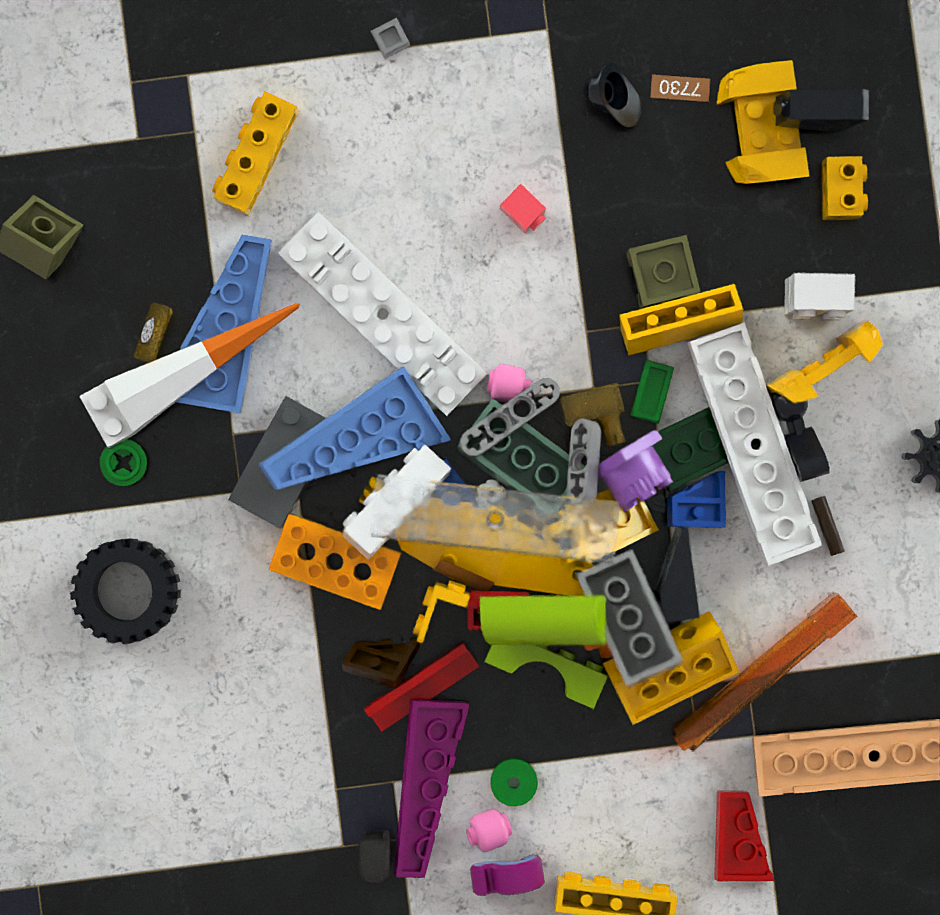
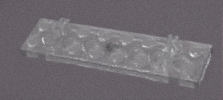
(528, 522)

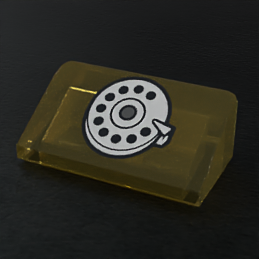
(153, 332)

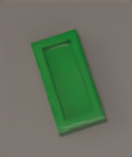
(652, 391)

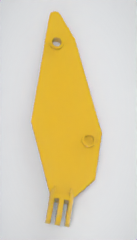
(501, 567)

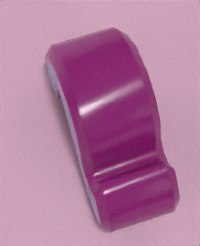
(507, 876)

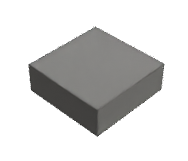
(390, 38)

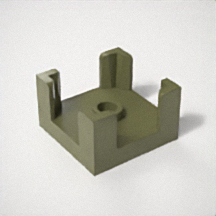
(663, 271)

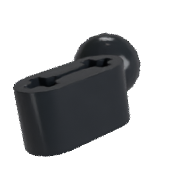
(802, 442)

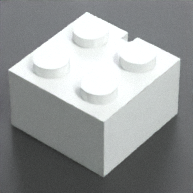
(819, 295)

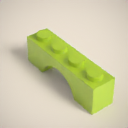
(581, 681)

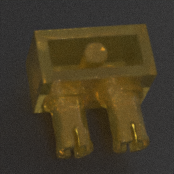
(597, 403)

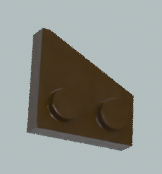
(380, 660)

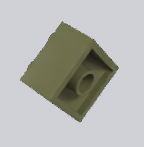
(39, 236)

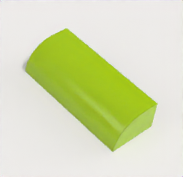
(543, 620)

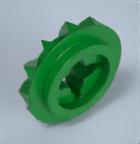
(123, 477)

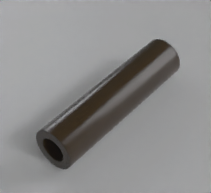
(828, 525)

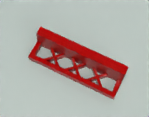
(422, 685)

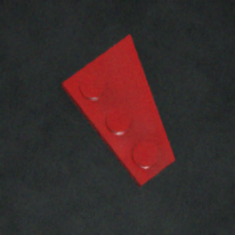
(738, 841)

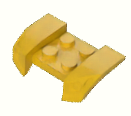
(766, 149)
(797, 385)

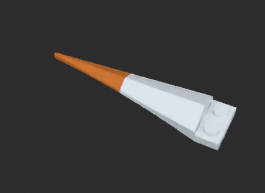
(138, 396)

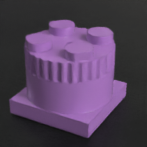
(635, 471)

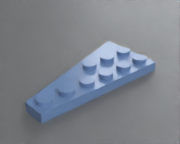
(231, 304)
(370, 428)

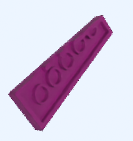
(428, 759)

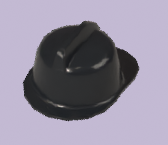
(614, 94)

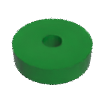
(514, 795)

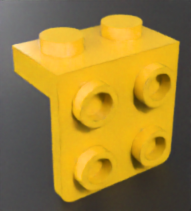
(452, 593)

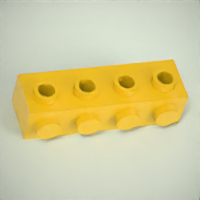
(255, 153)
(681, 319)
(605, 897)

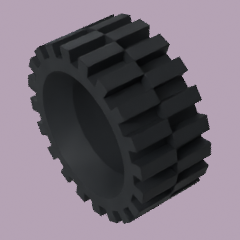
(162, 580)

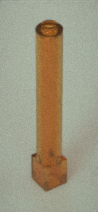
(820, 624)

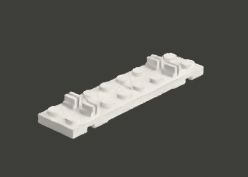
(360, 291)
(763, 475)

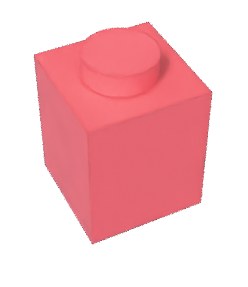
(523, 209)

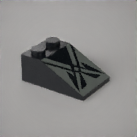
(676, 583)

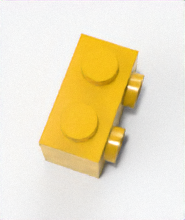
(843, 188)

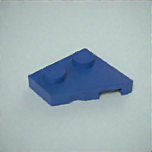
(699, 504)

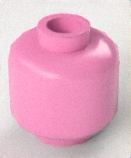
(507, 383)
(489, 830)

